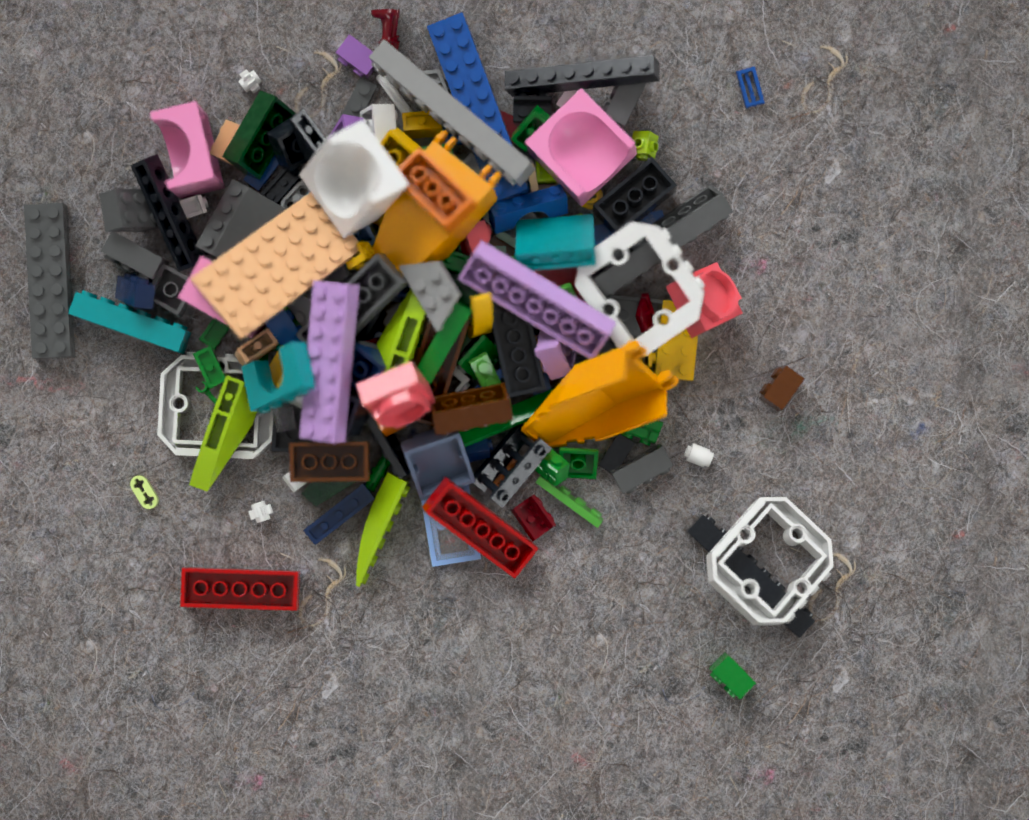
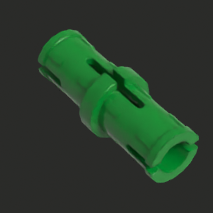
(378, 473)

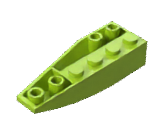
(402, 333)
(224, 433)
(378, 522)

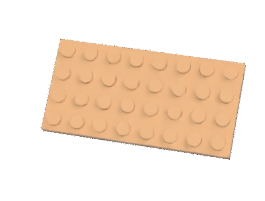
(274, 266)

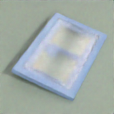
(444, 545)

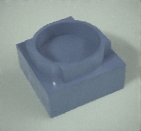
(434, 458)

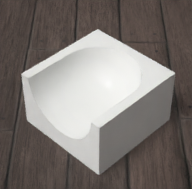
(353, 178)

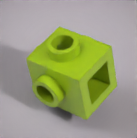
(646, 144)

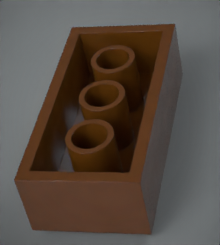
(471, 409)
(329, 461)

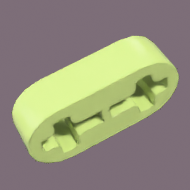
(141, 494)

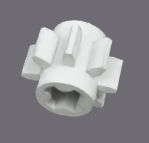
(250, 81)
(260, 511)

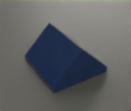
(366, 364)

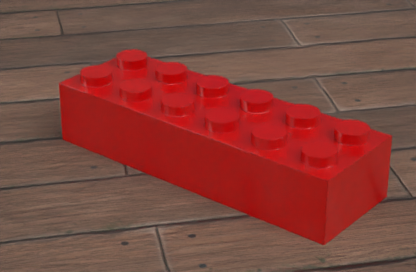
(480, 527)
(240, 588)

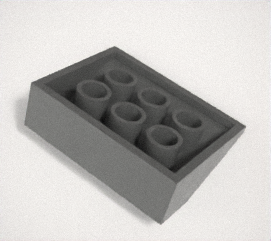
(235, 219)

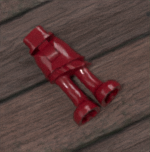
(389, 21)

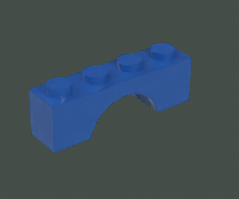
(506, 213)

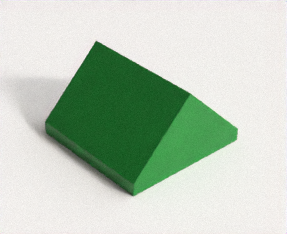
(582, 462)

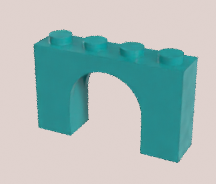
(295, 382)

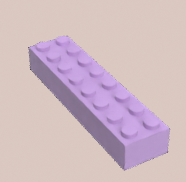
(537, 300)
(331, 361)

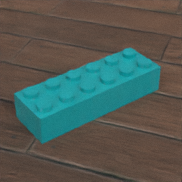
(126, 321)

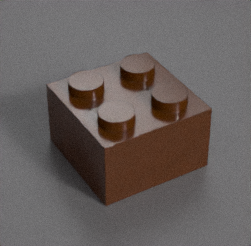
(781, 388)

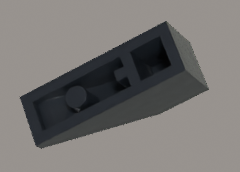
(306, 134)

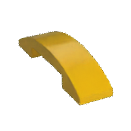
(482, 315)

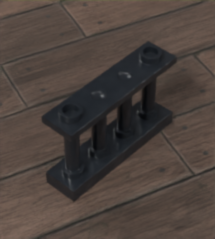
(501, 456)

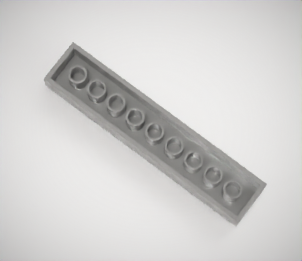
(452, 113)

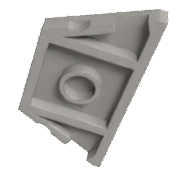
(433, 289)

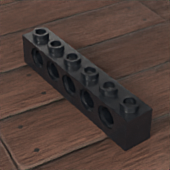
(167, 212)

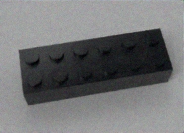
(516, 352)

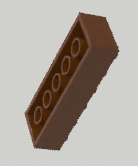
(443, 378)

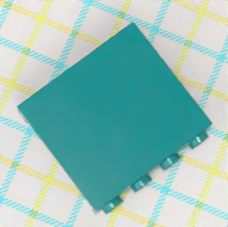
(556, 242)

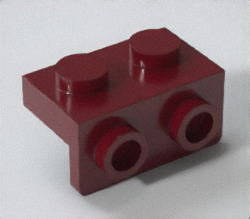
(533, 517)

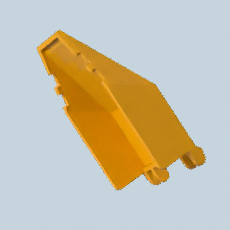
(412, 235)
(602, 399)

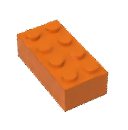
(436, 191)

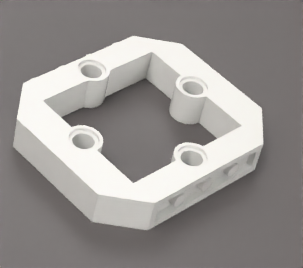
(660, 241)
(170, 416)
(809, 537)

